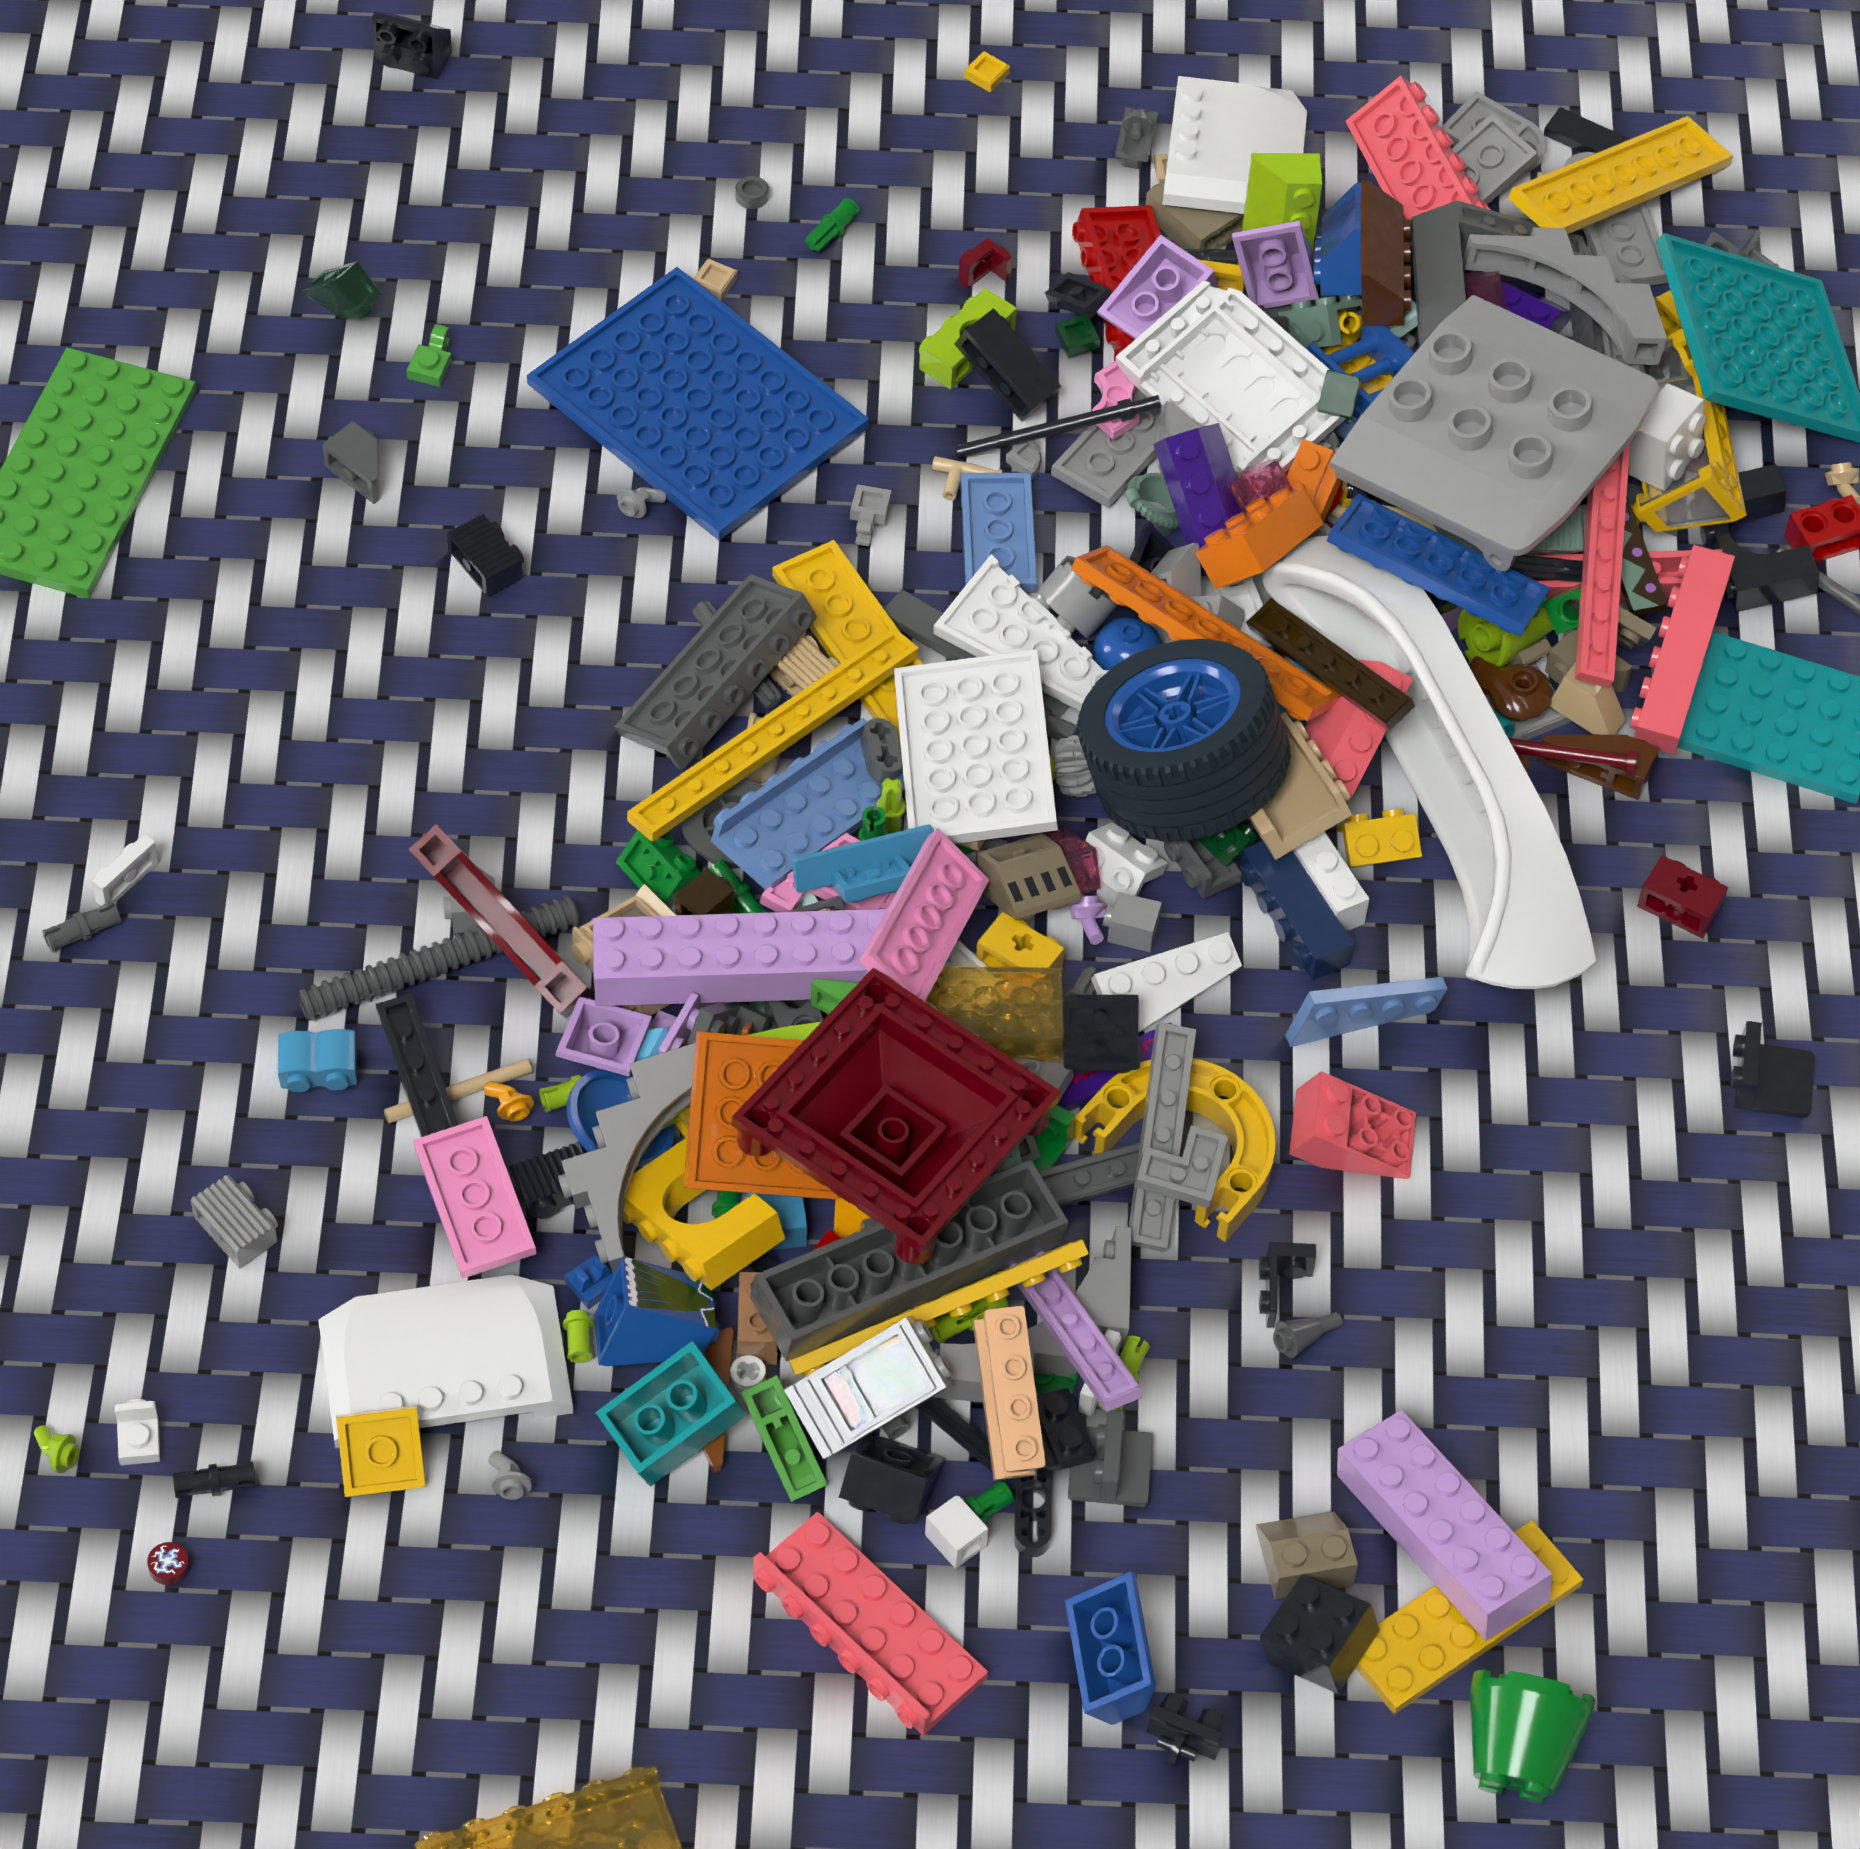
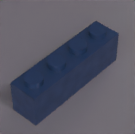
(1297, 910)

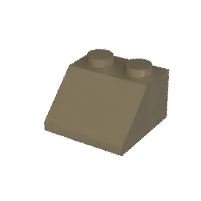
(1309, 1547)

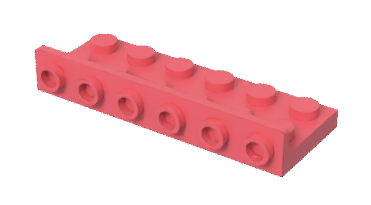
(1410, 150)
(869, 1623)

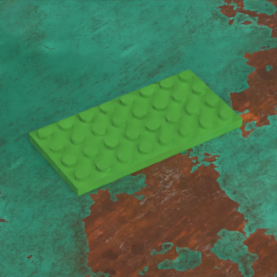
(84, 468)

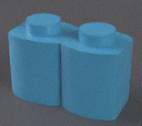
(317, 1059)

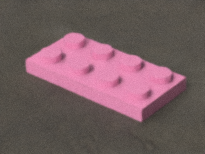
(474, 1197)

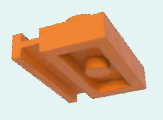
(1313, 472)

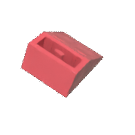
(1351, 1129)

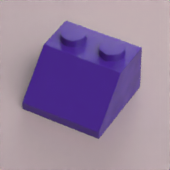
(1535, 307)

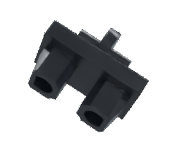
(1182, 1735)

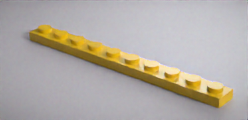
(771, 735)

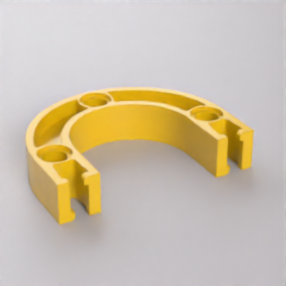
(1240, 1117)

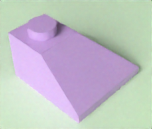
(603, 1036)

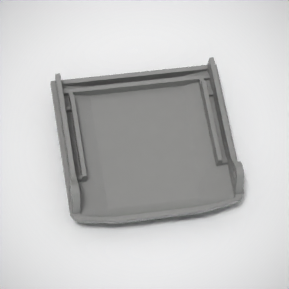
(1495, 429)

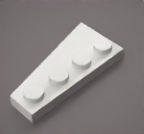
(1171, 977)

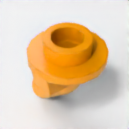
(513, 1105)

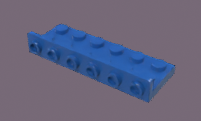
(1438, 565)

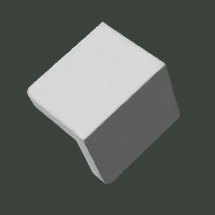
(956, 1531)

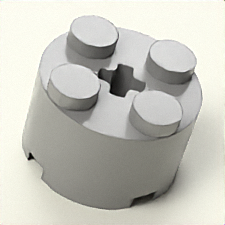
(1075, 602)

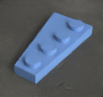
(1360, 1007)

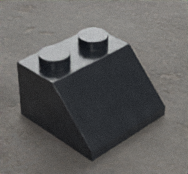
(890, 1478)

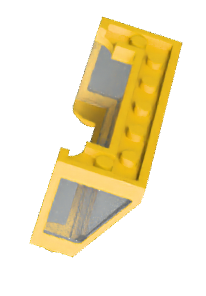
(1710, 484)

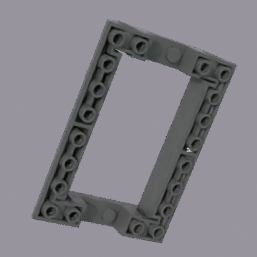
(1437, 256)

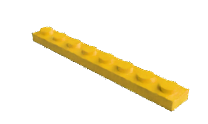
(955, 1302)

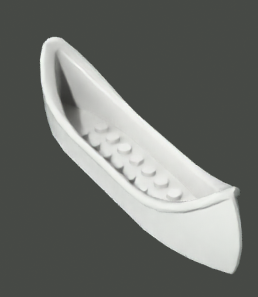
(1460, 763)

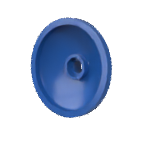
(600, 1091)

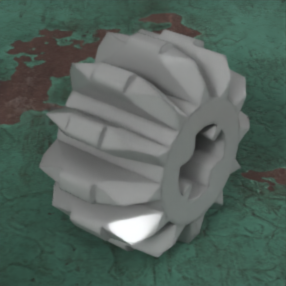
(1072, 769)

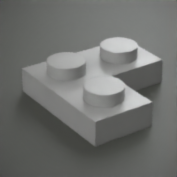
(1185, 1177)

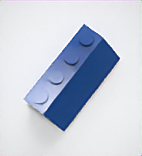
(1339, 247)

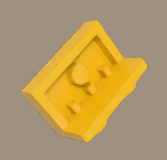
(1380, 839)

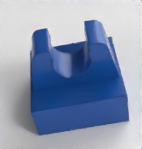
(589, 1281)

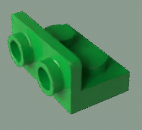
(658, 866)

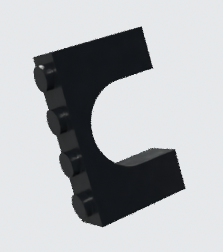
(1756, 577)

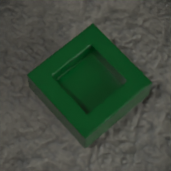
(1077, 335)

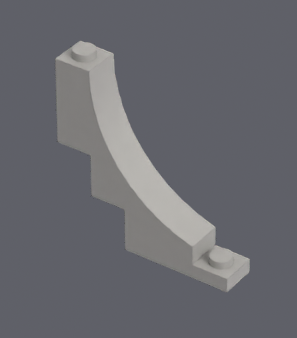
(1101, 1293)

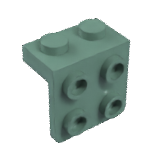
(1320, 322)

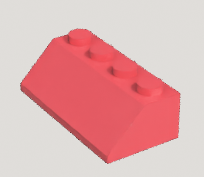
(1349, 735)

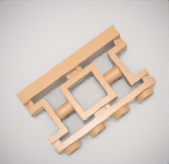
(1009, 1393)

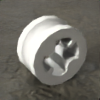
(748, 1364)

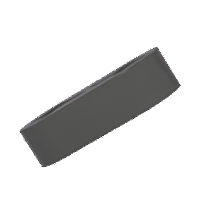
(874, 750)

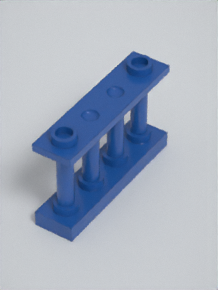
(1382, 346)

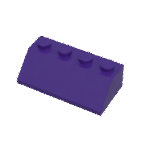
(1197, 479)

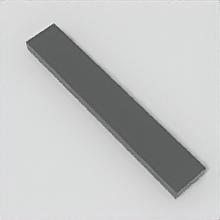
(918, 622)

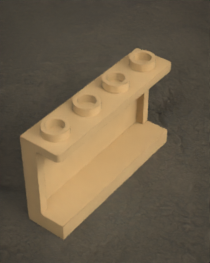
(1305, 801)

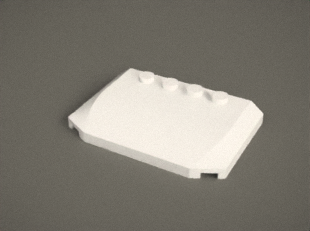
(1217, 131)
(1236, 369)
(449, 1351)

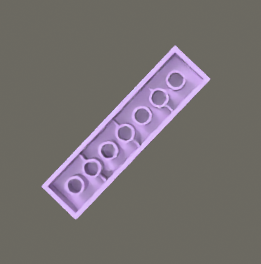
(727, 955)

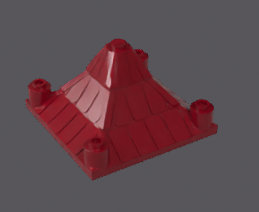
(896, 1111)

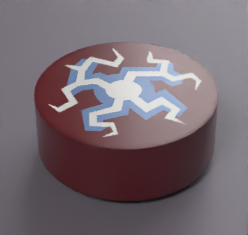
(168, 1563)

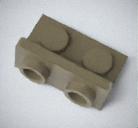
(1633, 630)

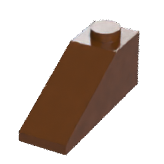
(1607, 776)

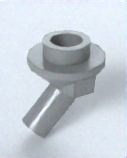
(633, 503)
(510, 1481)

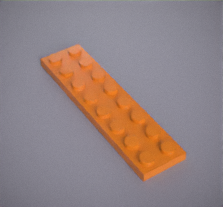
(1186, 619)

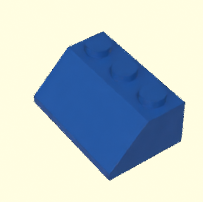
(1111, 1650)

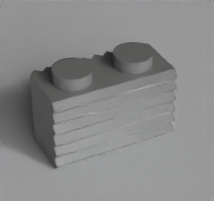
(234, 1220)

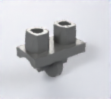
(1136, 137)

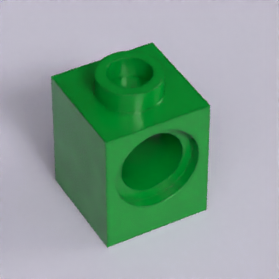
(1561, 611)

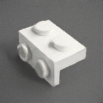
(1123, 860)

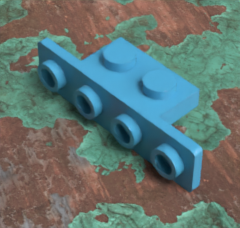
(863, 866)

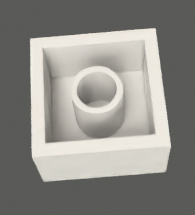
(1668, 438)

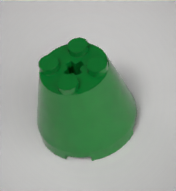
(1524, 1732)

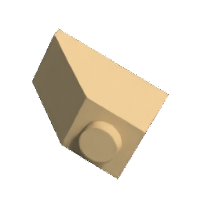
(1588, 705)

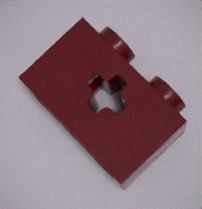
(1682, 896)

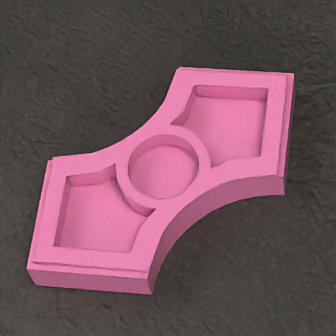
(1114, 388)

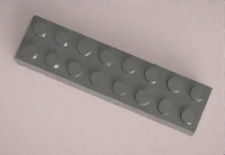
(866, 1281)

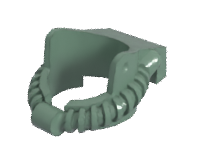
(1154, 489)

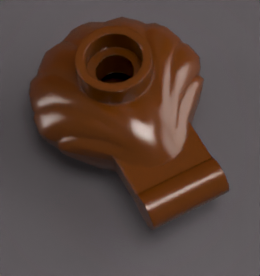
(1513, 690)

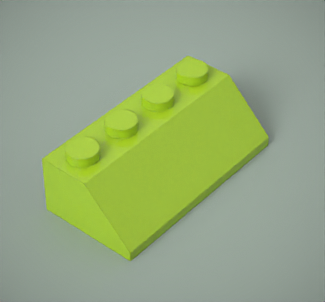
(1283, 191)

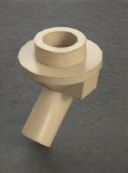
(1843, 476)

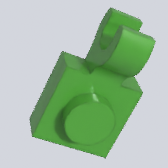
(431, 362)

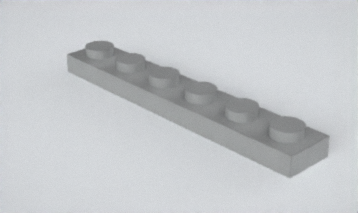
(1162, 1128)

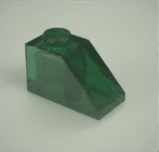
(344, 291)

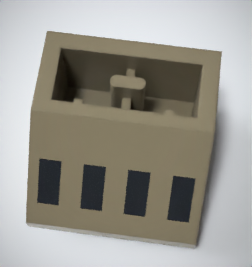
(1028, 877)

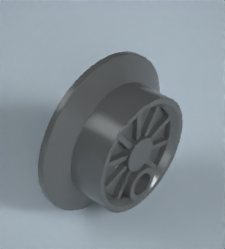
(699, 826)

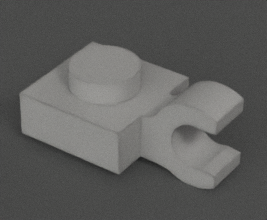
(869, 507)

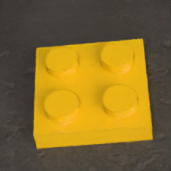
(380, 1451)

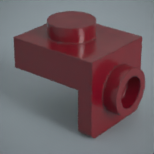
(983, 259)

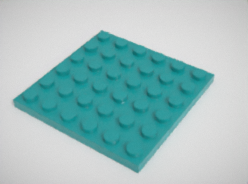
(1762, 338)

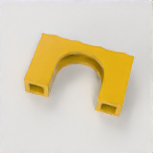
(708, 1249)

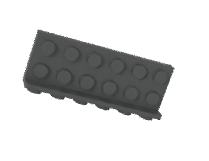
(718, 669)

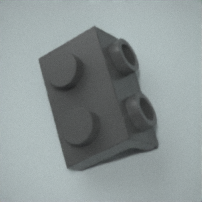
(1201, 867)

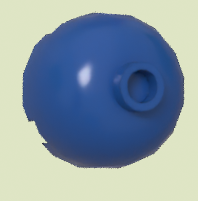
(1123, 639)

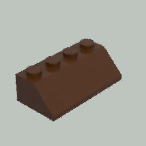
(1384, 258)

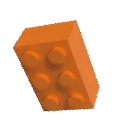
(1258, 537)

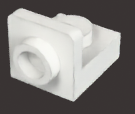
(137, 1432)

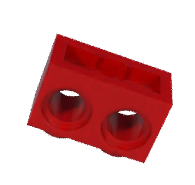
(1826, 528)

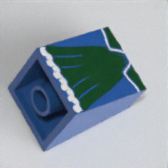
(652, 1315)

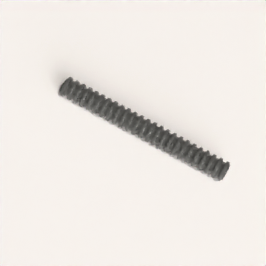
(426, 962)

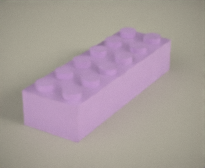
(1444, 1525)

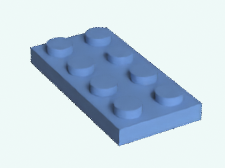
(999, 523)

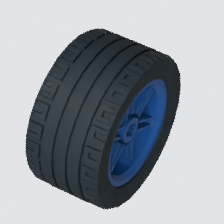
(1184, 740)

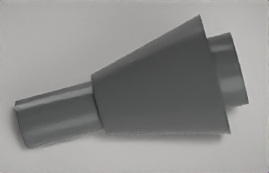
(1296, 1335)

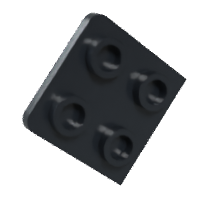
(1100, 1033)
(1771, 1076)

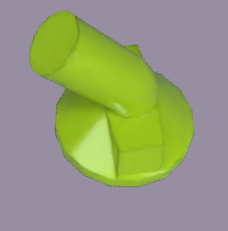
(59, 1448)

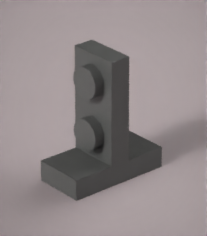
(728, 1019)

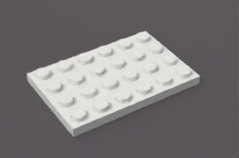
(976, 747)

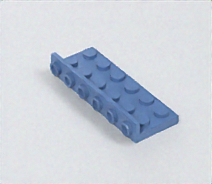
(800, 809)

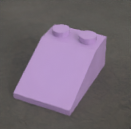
(1276, 264)
(1154, 287)

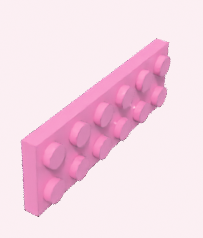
(926, 916)

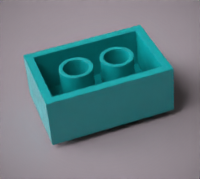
(671, 1413)

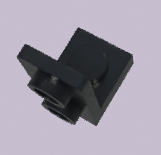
(1285, 1259)

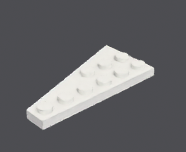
(1000, 618)

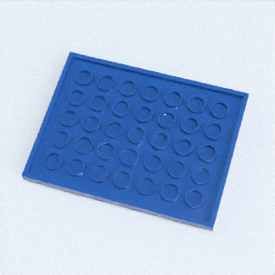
(698, 402)

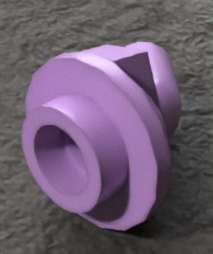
(1088, 910)

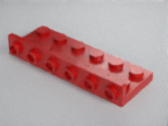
(1111, 246)

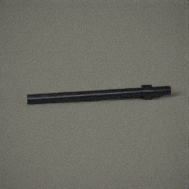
(1125, 410)

